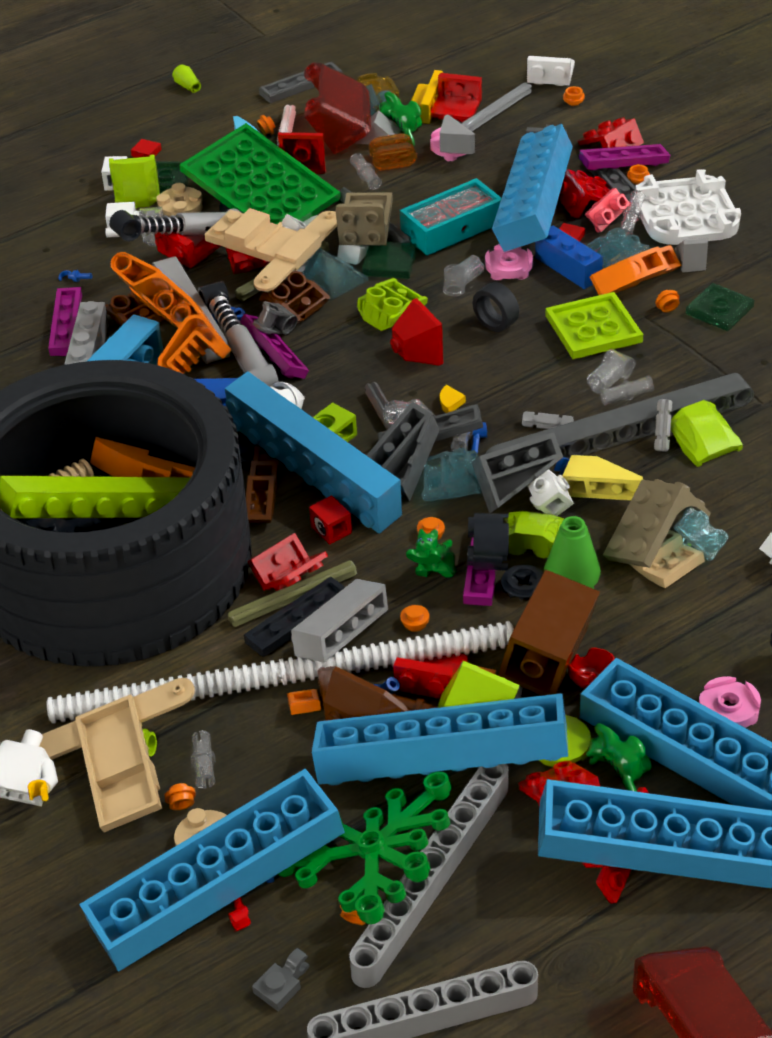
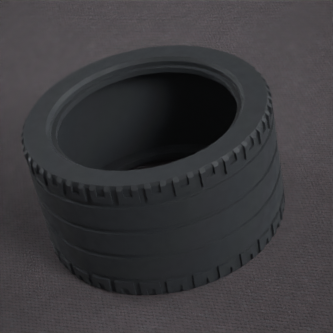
(133, 585)

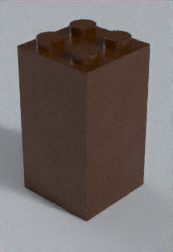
(548, 634)

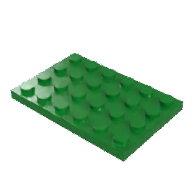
(256, 174)

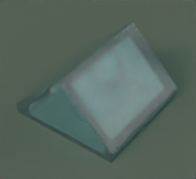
(333, 274)

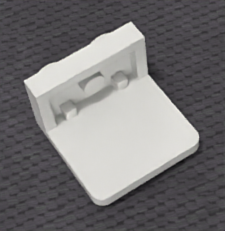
(549, 70)

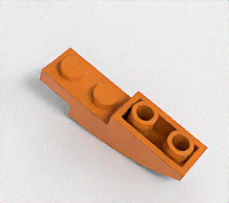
(635, 270)
(130, 461)

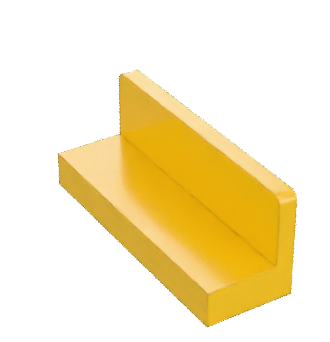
(426, 96)

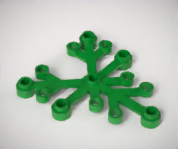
(380, 844)

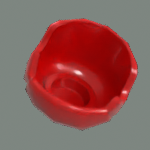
(587, 668)

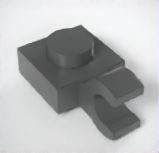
(279, 983)

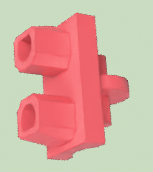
(607, 209)

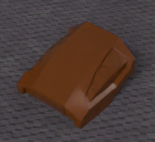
(297, 295)
(123, 307)

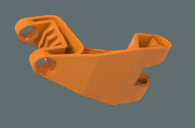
(171, 302)

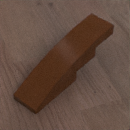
(262, 487)

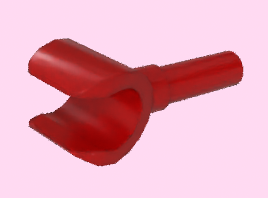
(239, 917)

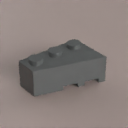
(407, 447)
(514, 467)

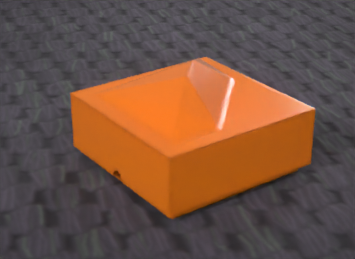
(304, 701)

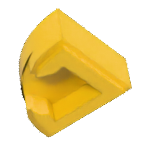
(451, 399)

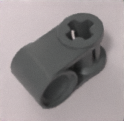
(275, 319)

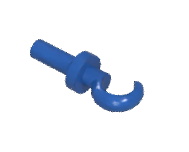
(75, 275)

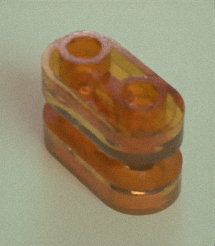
(392, 151)

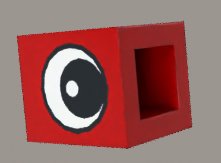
(330, 519)

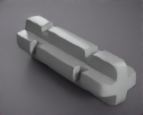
(544, 420)
(663, 425)

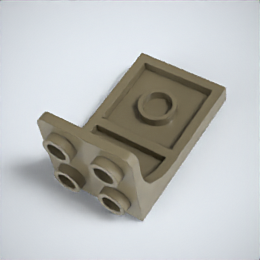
(364, 218)
(649, 520)

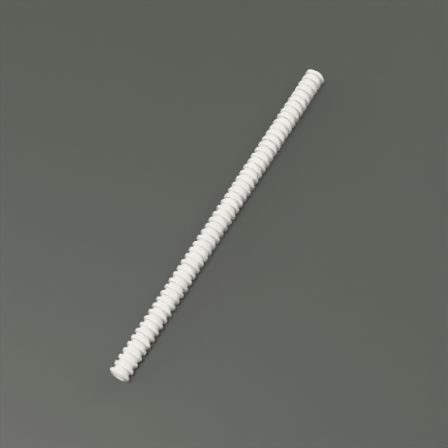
(298, 668)

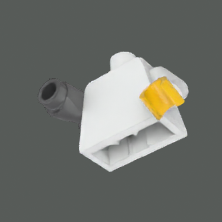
(26, 770)

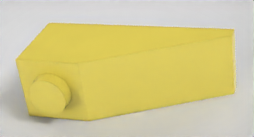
(599, 479)

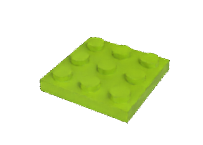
(593, 325)

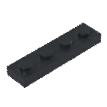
(278, 627)

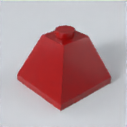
(305, 148)
(418, 335)

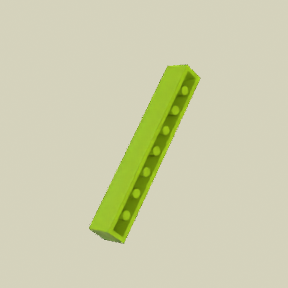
(86, 496)

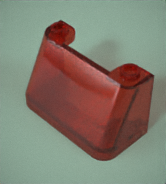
(340, 109)
(696, 994)

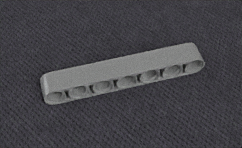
(174, 271)
(438, 1001)

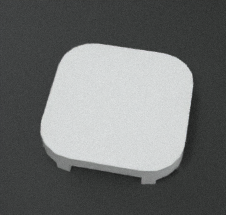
(688, 209)

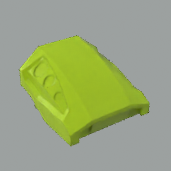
(135, 180)
(386, 302)
(703, 432)
(533, 532)

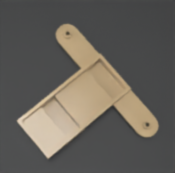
(281, 246)
(116, 751)

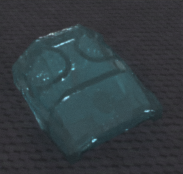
(617, 246)
(450, 475)

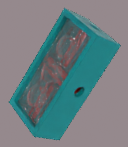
(450, 216)

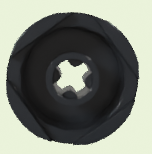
(489, 541)

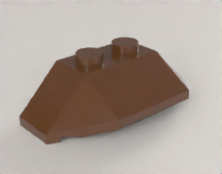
(350, 696)

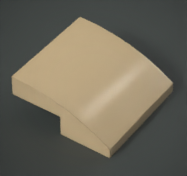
(671, 561)

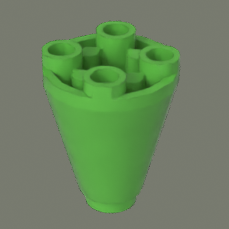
(574, 553)

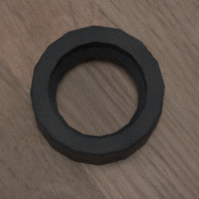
(486, 313)

